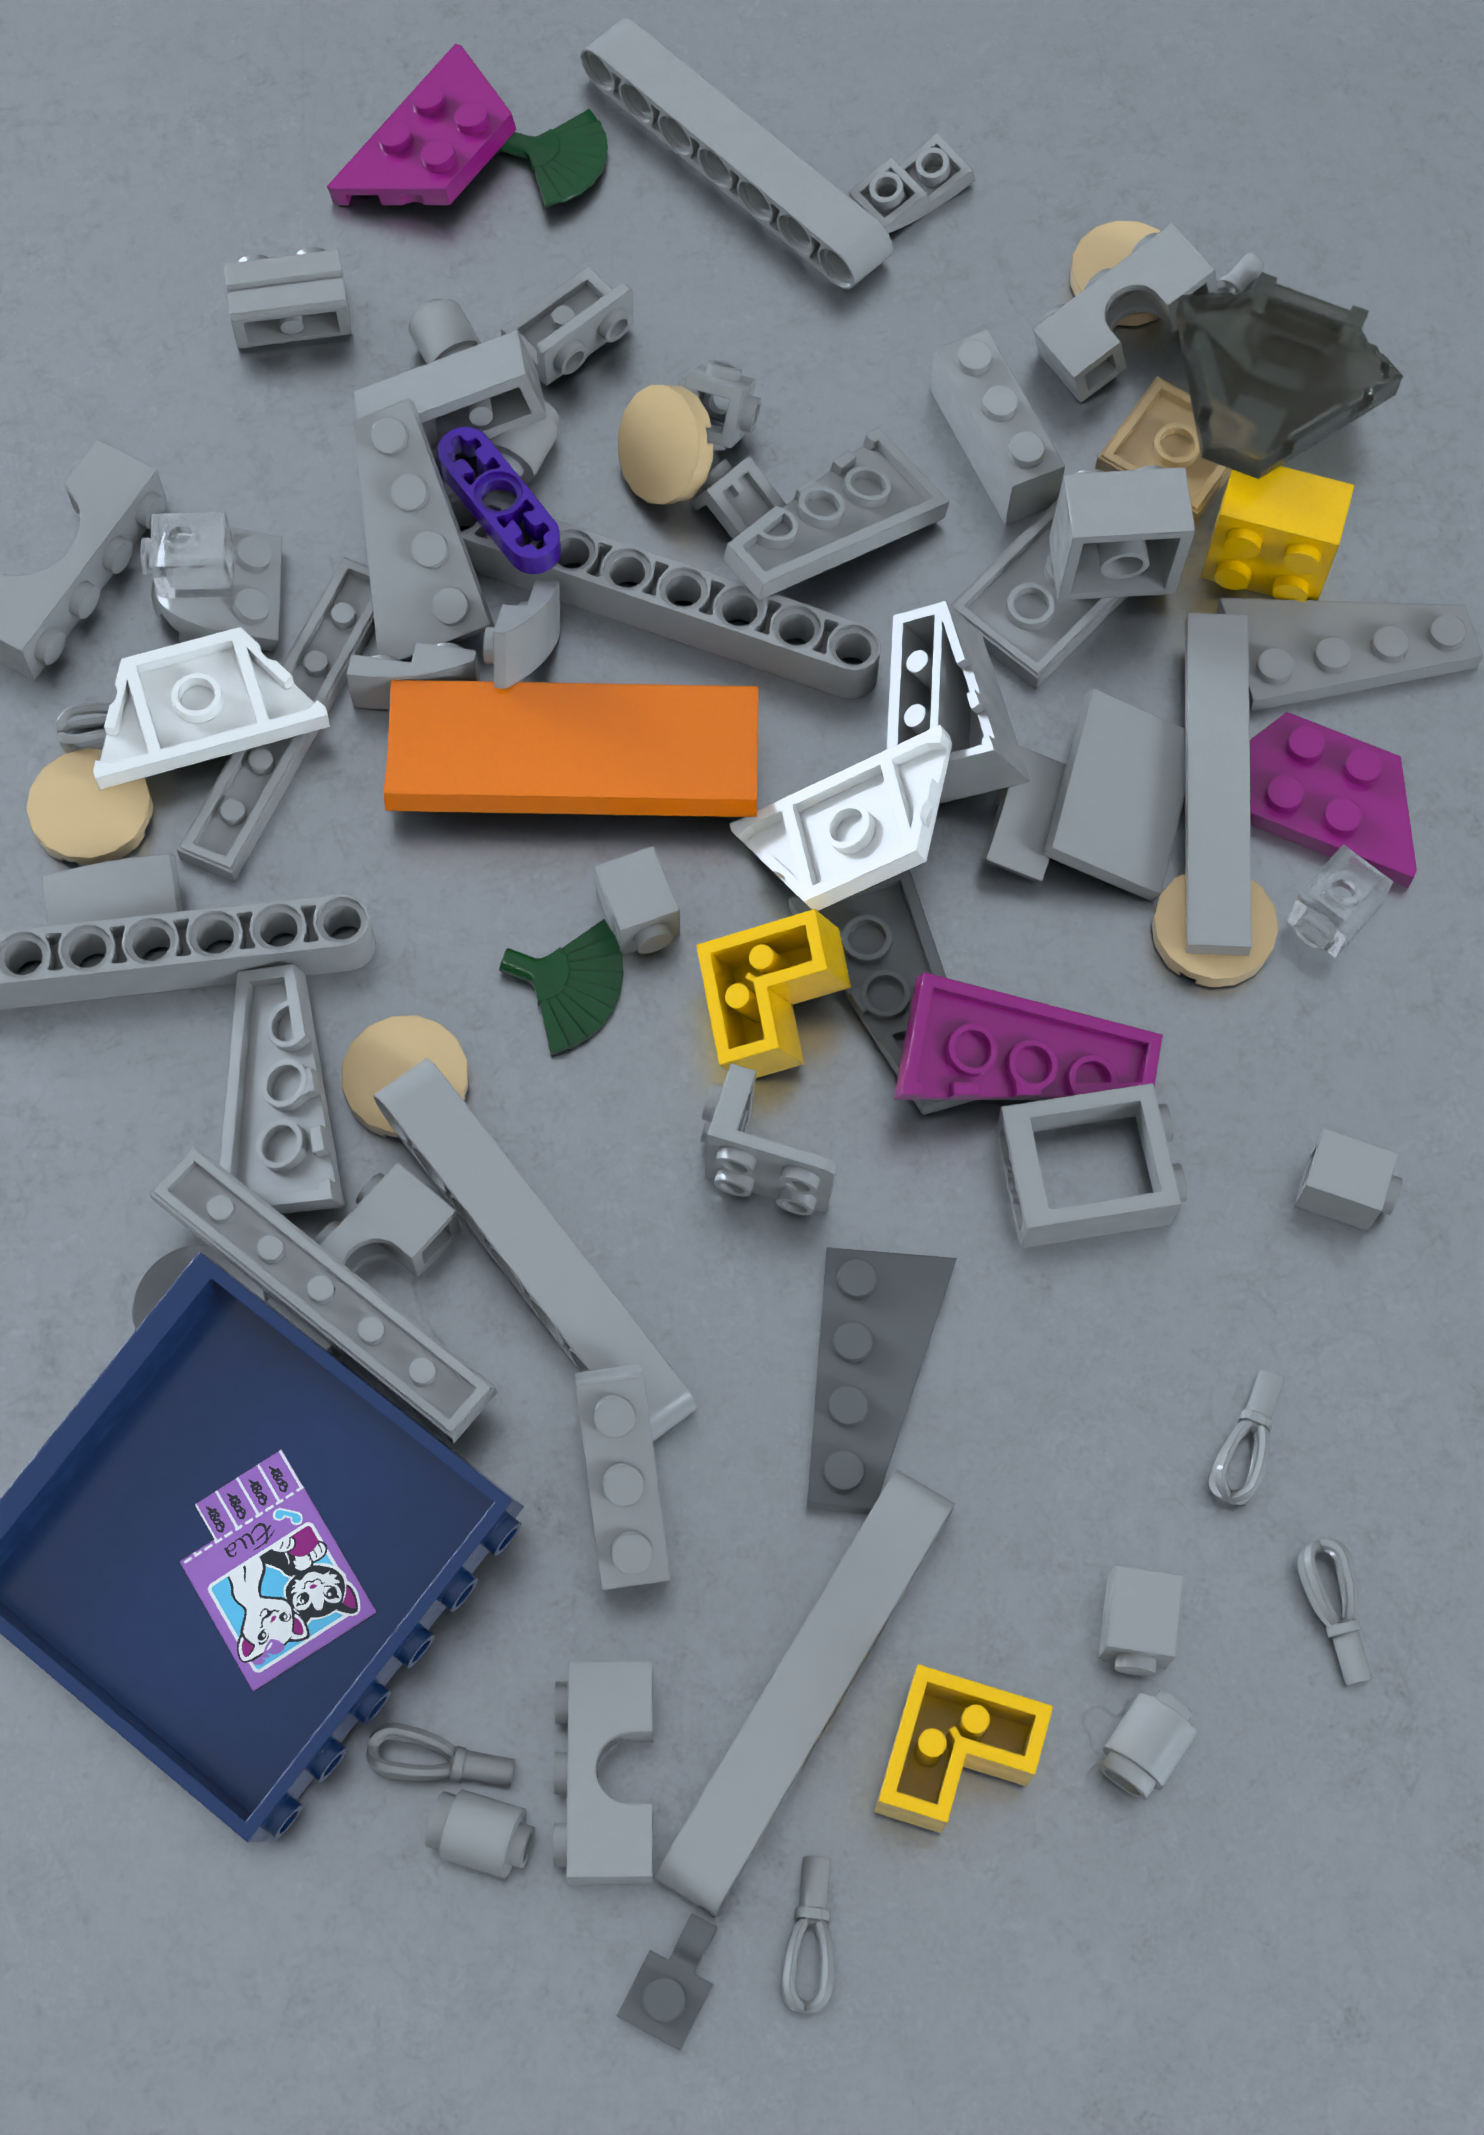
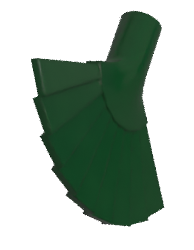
(563, 157)
(573, 984)

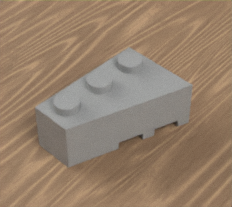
(948, 680)

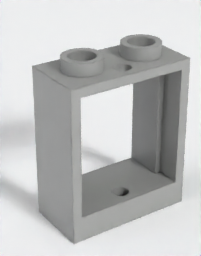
(1032, 1215)

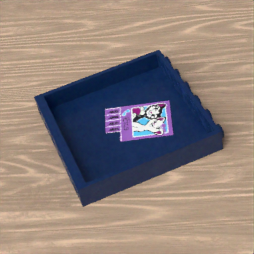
(238, 1549)

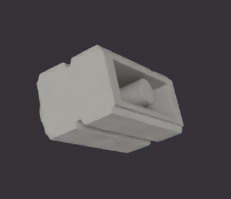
(287, 297)

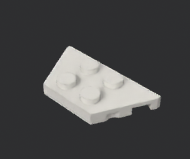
(199, 705)
(854, 823)

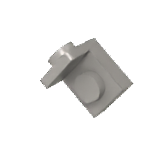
(737, 495)

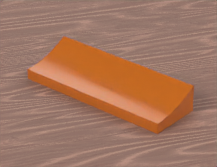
(572, 748)

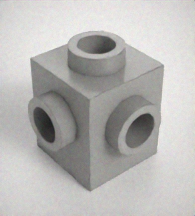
(725, 381)

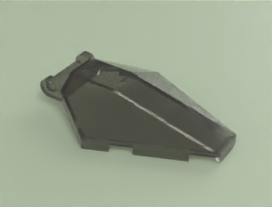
(1276, 372)

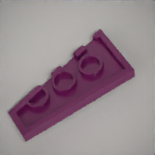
(1007, 1047)

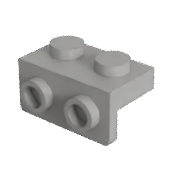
(573, 323)

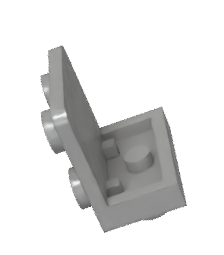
(749, 1163)

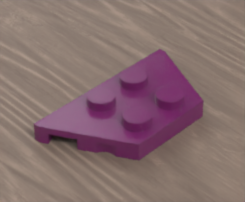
(431, 140)
(1331, 793)

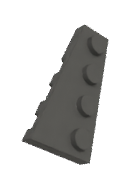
(885, 951)
(869, 1357)

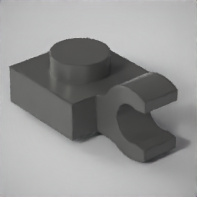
(668, 1992)

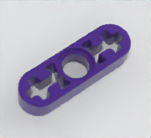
(499, 475)

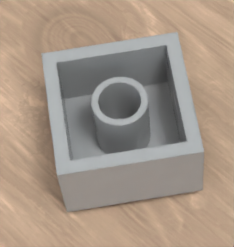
(1121, 532)

